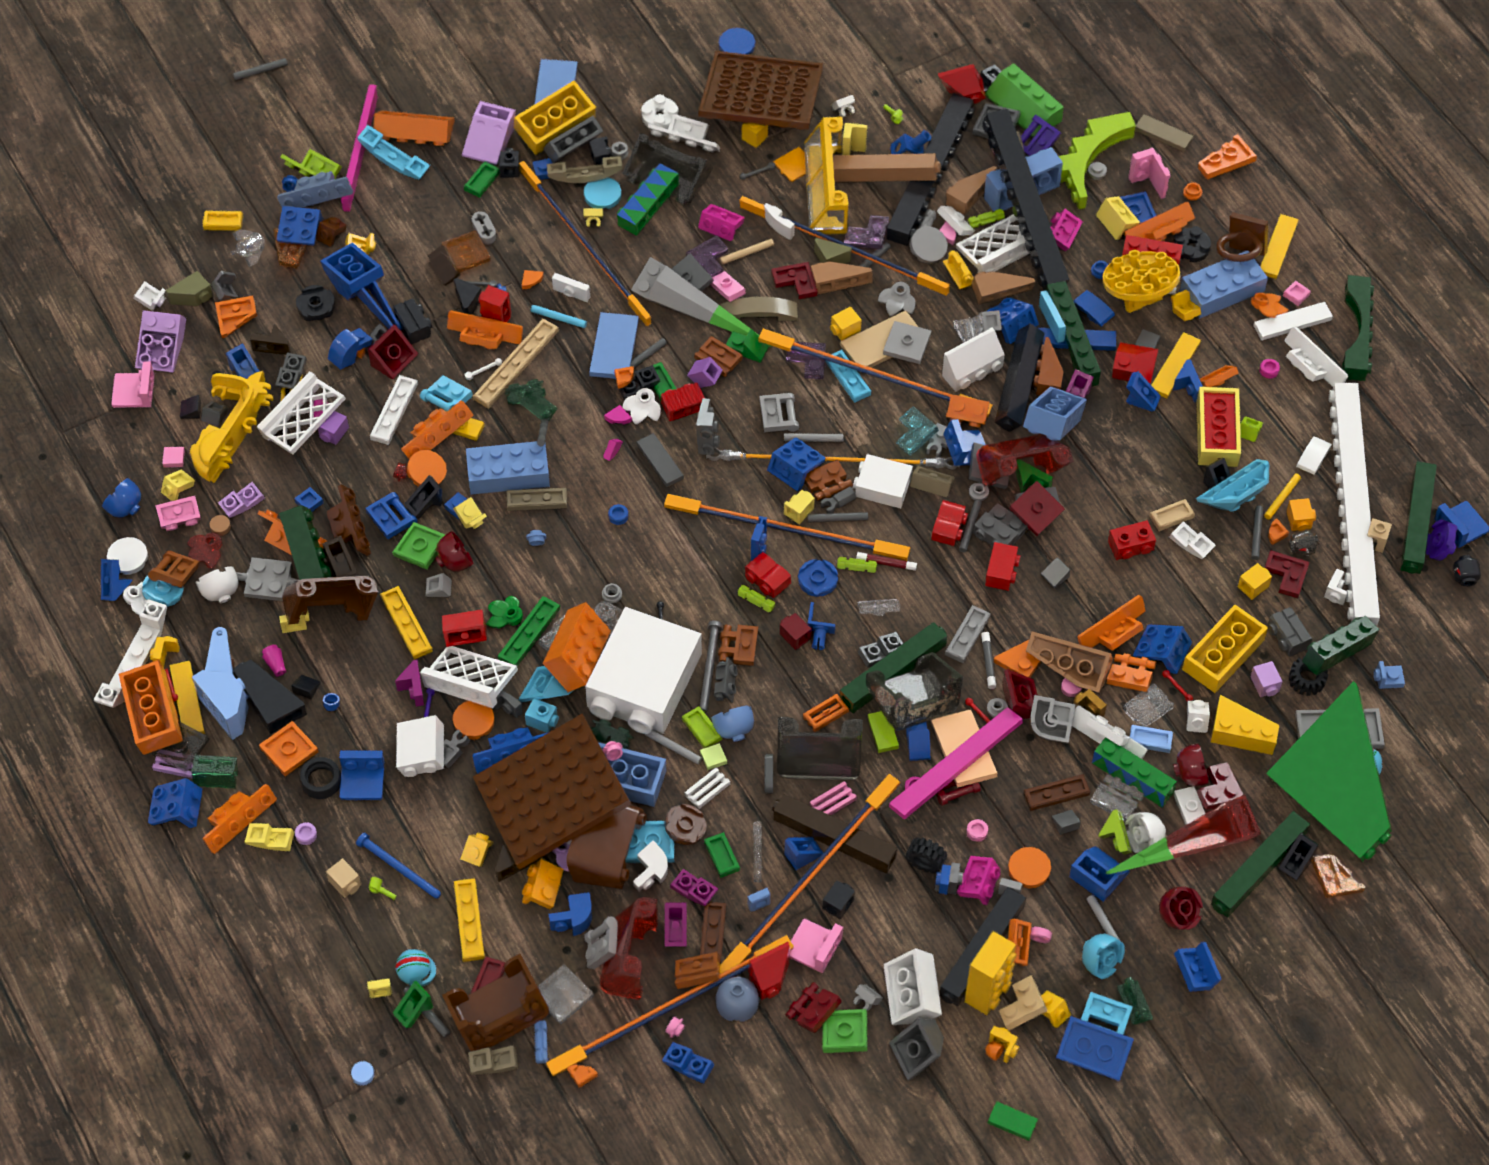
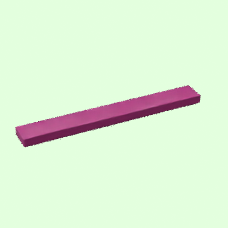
(359, 149)
(955, 763)

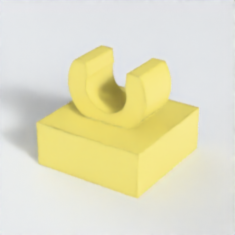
(593, 214)

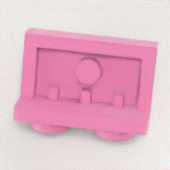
(178, 513)

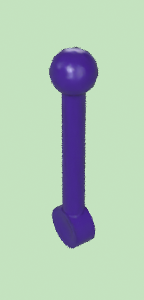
(430, 692)

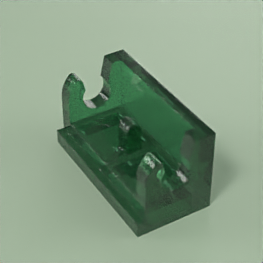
(214, 771)

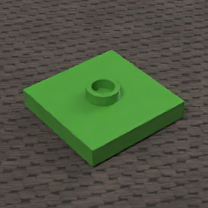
(418, 545)
(845, 1031)

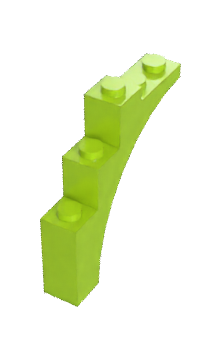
(1083, 150)

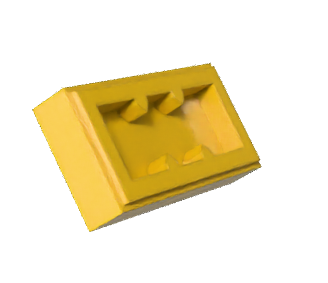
(222, 220)
(470, 429)

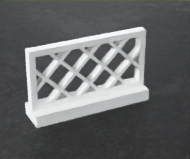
(1000, 258)
(291, 405)
(461, 686)

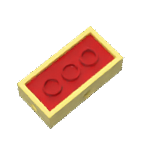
(1218, 425)

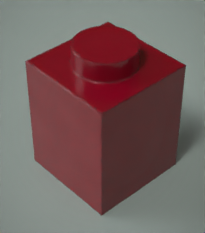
(795, 631)

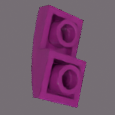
(693, 888)

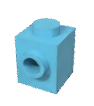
(541, 715)

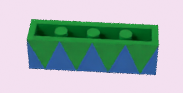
(647, 199)
(1134, 771)

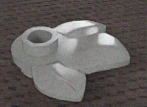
(897, 301)

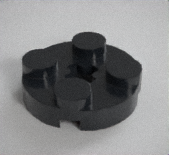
(1196, 236)
(315, 312)

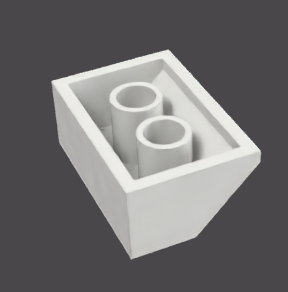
(973, 360)
(912, 987)

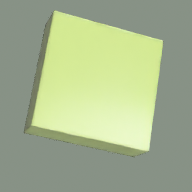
(713, 756)

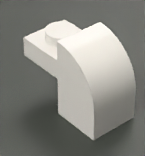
(656, 863)

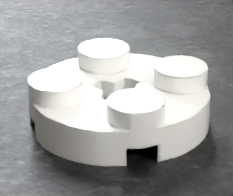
(655, 105)

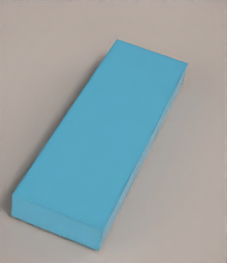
(1052, 316)
(849, 379)

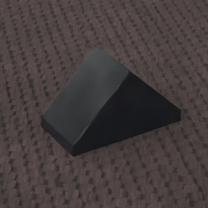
(467, 295)
(1216, 473)
(1299, 856)

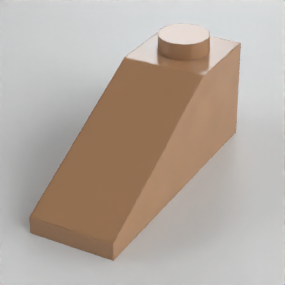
(967, 191)
(838, 276)
(998, 285)

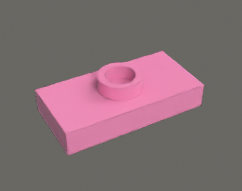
(727, 286)

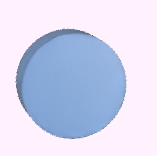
(362, 1073)

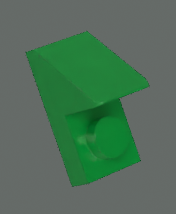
(748, 345)
(1028, 475)
(412, 1005)

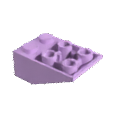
(489, 132)
(160, 340)

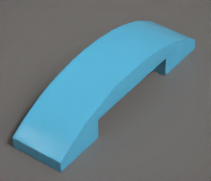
(390, 155)

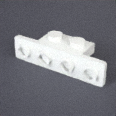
(686, 130)
(1312, 359)
(1098, 728)

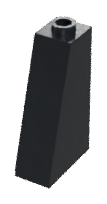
(268, 697)

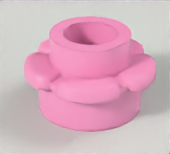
(613, 750)
(675, 1027)

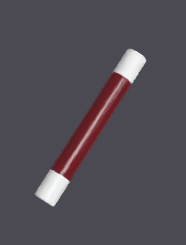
(888, 561)

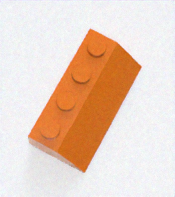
(414, 127)

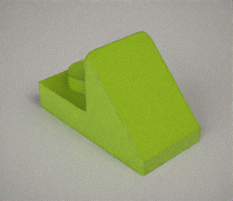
(1115, 827)

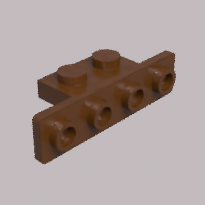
(347, 522)

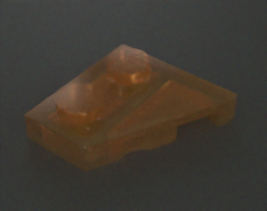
(289, 253)
(1335, 877)

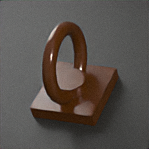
(1244, 234)

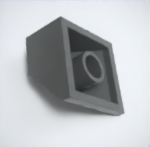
(918, 1046)

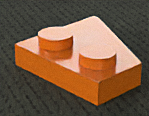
(234, 314)
(1018, 660)

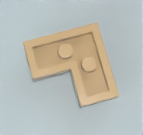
(1028, 1005)

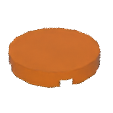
(424, 464)
(473, 720)
(1029, 867)

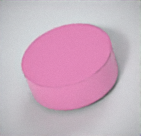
(1070, 689)
(977, 830)
(1040, 935)

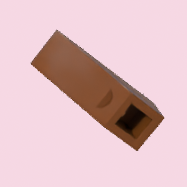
(1050, 369)

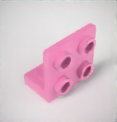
(1149, 165)
(134, 388)
(815, 944)

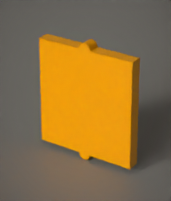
(792, 164)

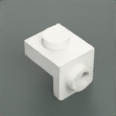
(150, 296)
(1198, 716)

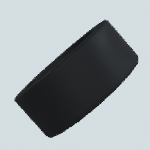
(316, 764)

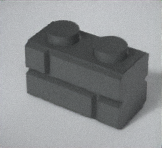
(1289, 631)

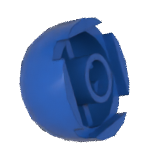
(123, 500)

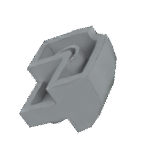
(1052, 719)

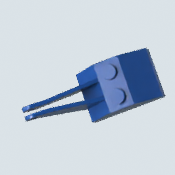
(352, 274)

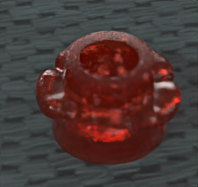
(400, 471)

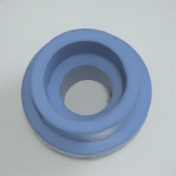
(536, 537)

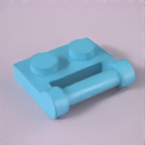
(448, 390)
(1107, 1011)

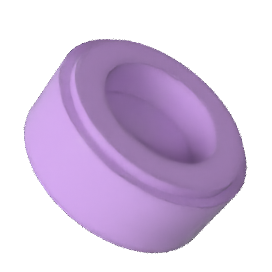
(305, 833)

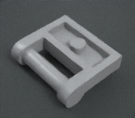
(772, 412)
(604, 948)

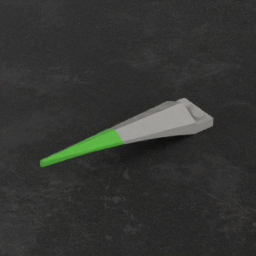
(667, 288)

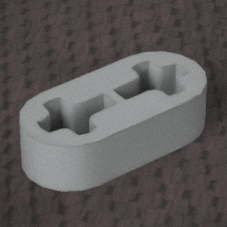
(487, 226)

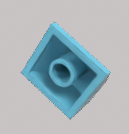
(542, 686)

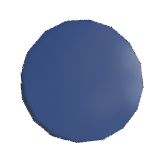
(737, 41)
(817, 577)

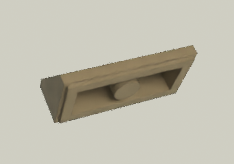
(931, 481)

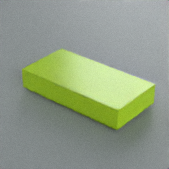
(701, 727)
(882, 732)

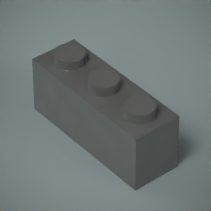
(573, 139)

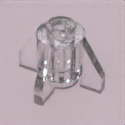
(249, 245)
(969, 327)
(608, 614)

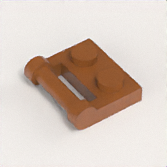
(178, 572)

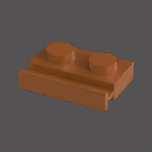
(721, 353)
(697, 970)

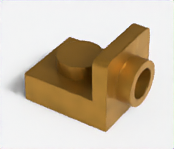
(1091, 702)

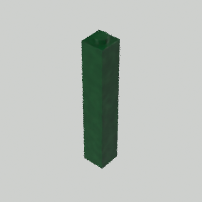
(1418, 517)
(895, 664)
(1259, 865)

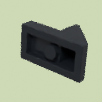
(426, 494)

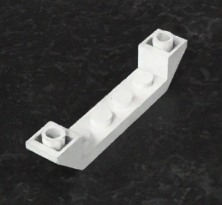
(138, 653)

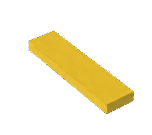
(1278, 245)
(1182, 351)
(406, 622)
(187, 697)
(469, 920)

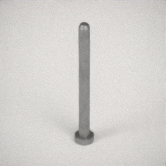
(714, 627)

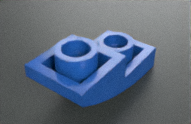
(1094, 308)
(687, 1063)

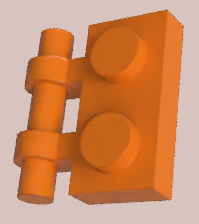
(1130, 677)

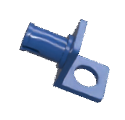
(913, 145)
(820, 630)

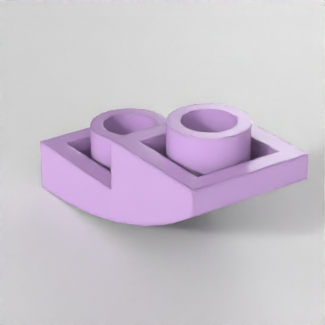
(242, 501)

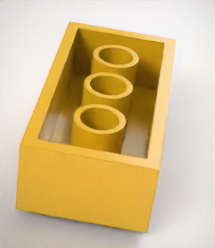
(553, 116)
(1224, 648)
(990, 973)

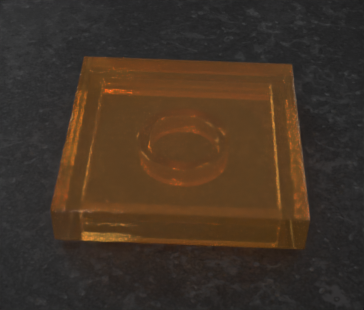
(467, 251)

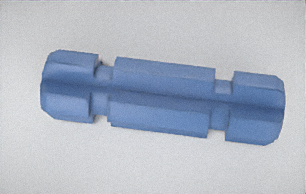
(541, 1042)

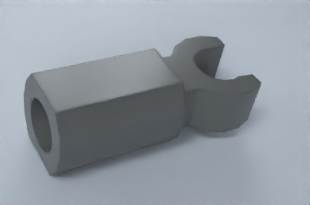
(838, 500)

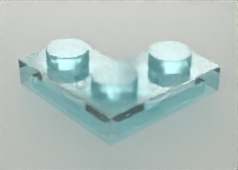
(919, 432)

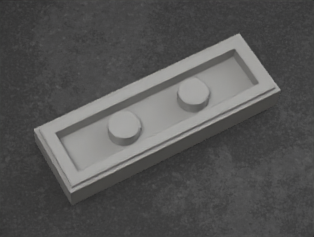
(967, 634)

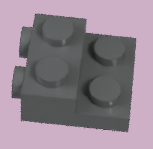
(706, 429)
(999, 527)

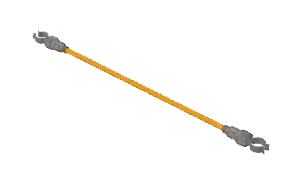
(936, 462)

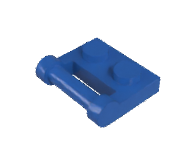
(385, 517)

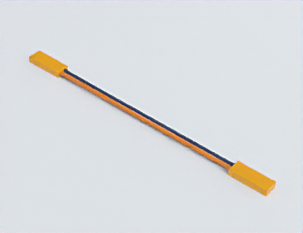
(922, 279)
(632, 301)
(786, 343)
(880, 547)
(875, 800)
(578, 1055)

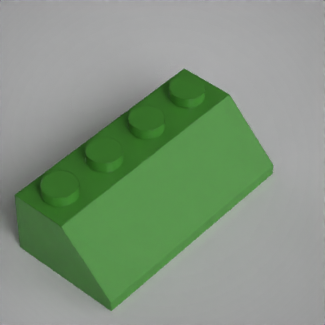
(1019, 92)

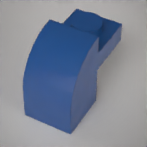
(345, 347)
(577, 918)

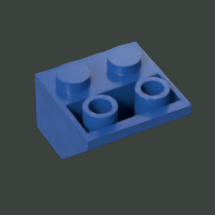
(1090, 872)

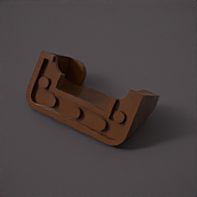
(355, 592)
(601, 851)
(498, 1008)

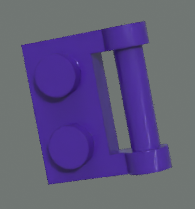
(1043, 139)

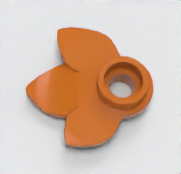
(1268, 304)

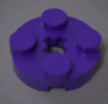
(1441, 540)

